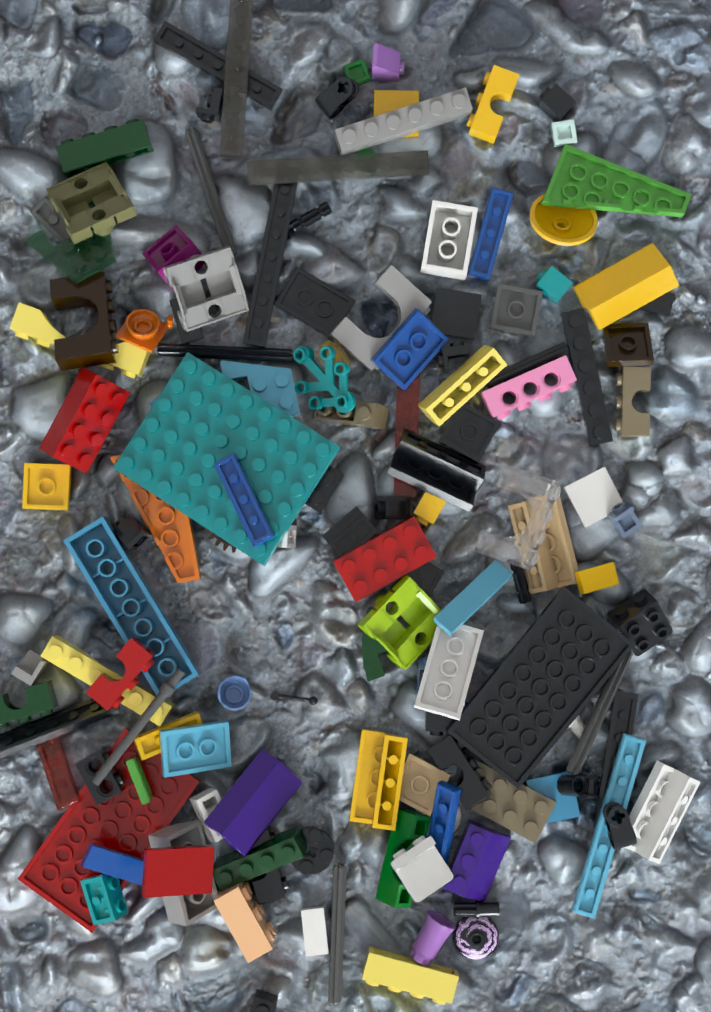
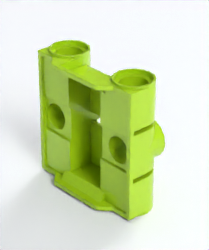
(415, 608)

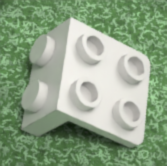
(421, 868)

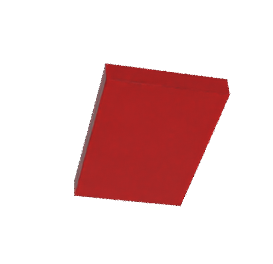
(177, 871)

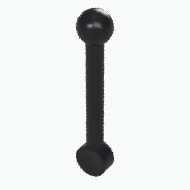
(275, 696)

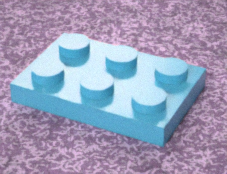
(195, 748)

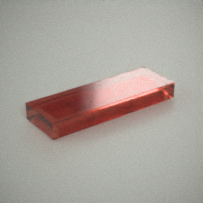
(58, 773)

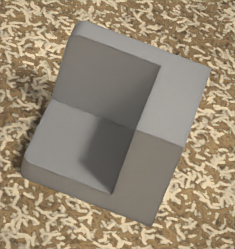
(30, 668)

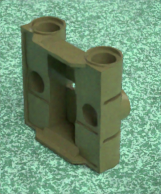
(95, 185)

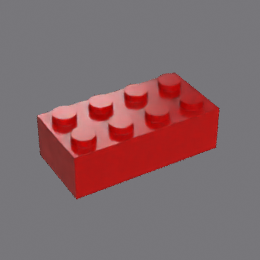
(84, 420)
(384, 558)

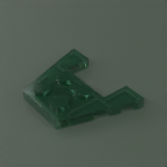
(76, 260)

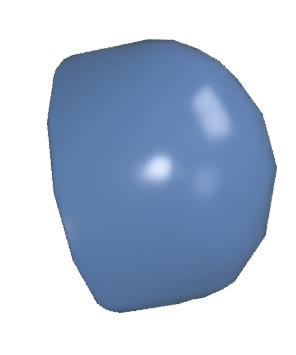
(234, 692)

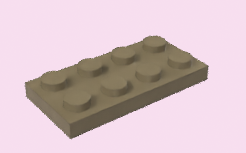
(513, 808)

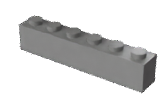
(403, 122)

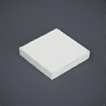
(593, 496)

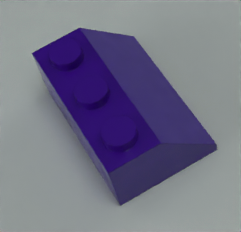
(476, 861)

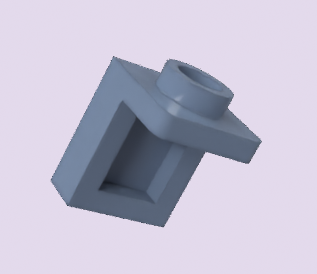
(624, 519)

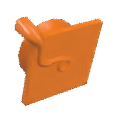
(144, 329)

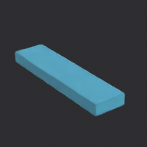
(472, 597)

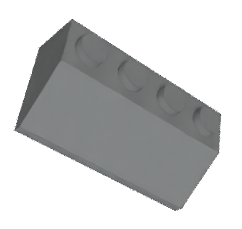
(184, 908)

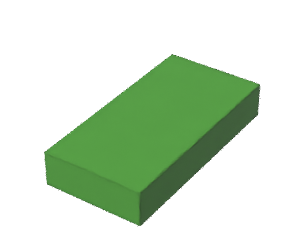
(139, 779)

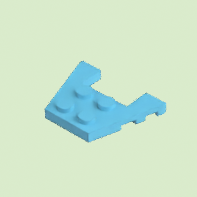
(267, 382)

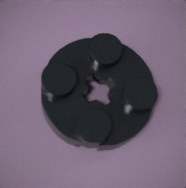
(323, 854)

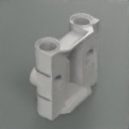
(223, 284)

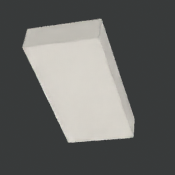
(314, 931)

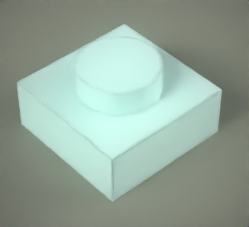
(563, 133)

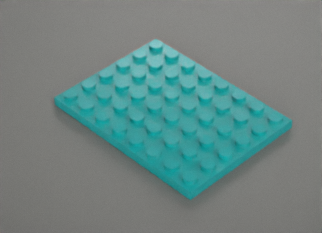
(207, 418)

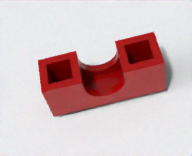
(136, 659)

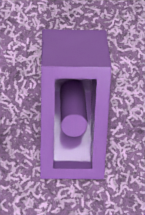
(386, 64)

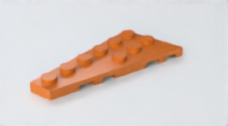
(170, 530)

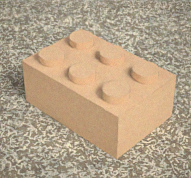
(246, 920)

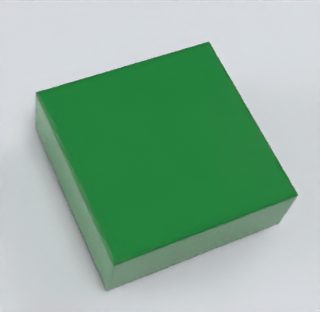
(357, 71)

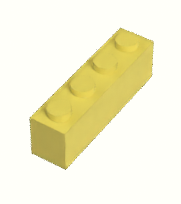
(462, 385)
(408, 975)

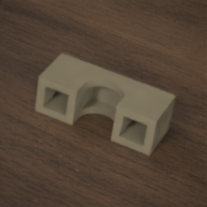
(629, 421)

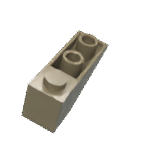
(363, 415)

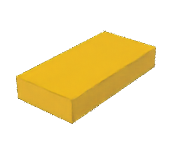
(596, 578)

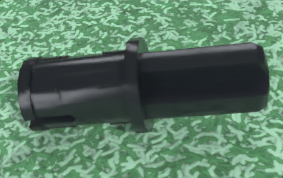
(476, 909)

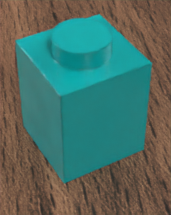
(552, 284)

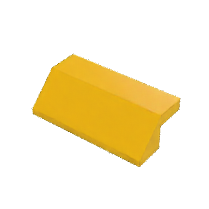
(626, 286)
(378, 779)

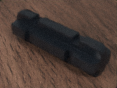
(310, 217)
(521, 584)

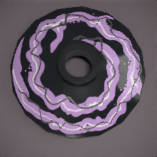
(469, 927)

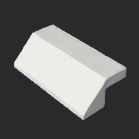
(660, 810)

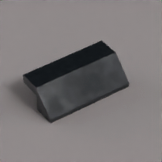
(436, 470)

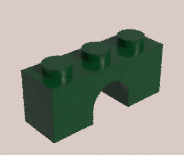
(40, 699)

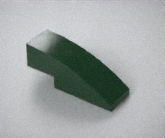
(371, 660)

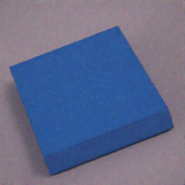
(409, 349)

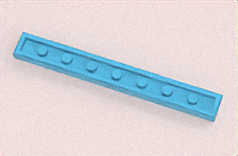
(600, 849)

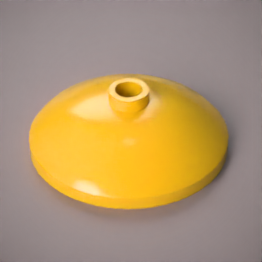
(563, 224)

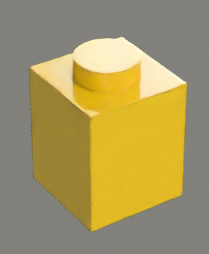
(428, 509)

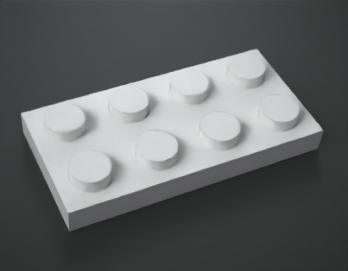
(449, 671)

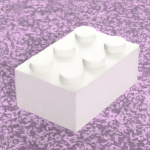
(449, 240)

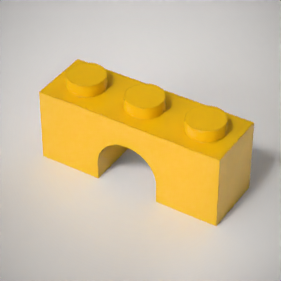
(499, 85)

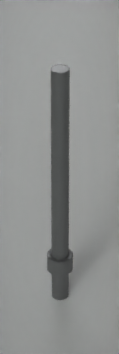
(166, 690)

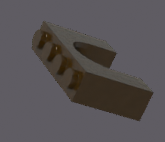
(98, 344)

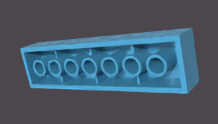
(130, 600)

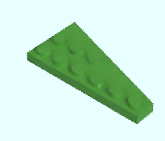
(598, 184)

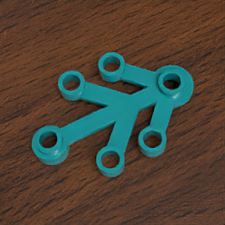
(326, 379)

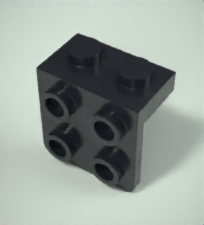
(641, 621)

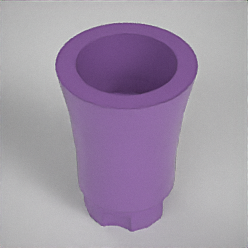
(431, 937)

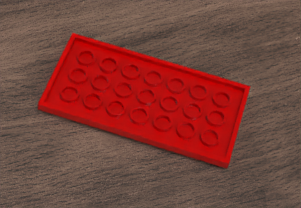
(114, 824)

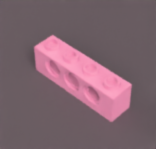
(558, 368)

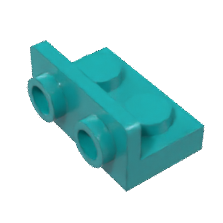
(104, 898)

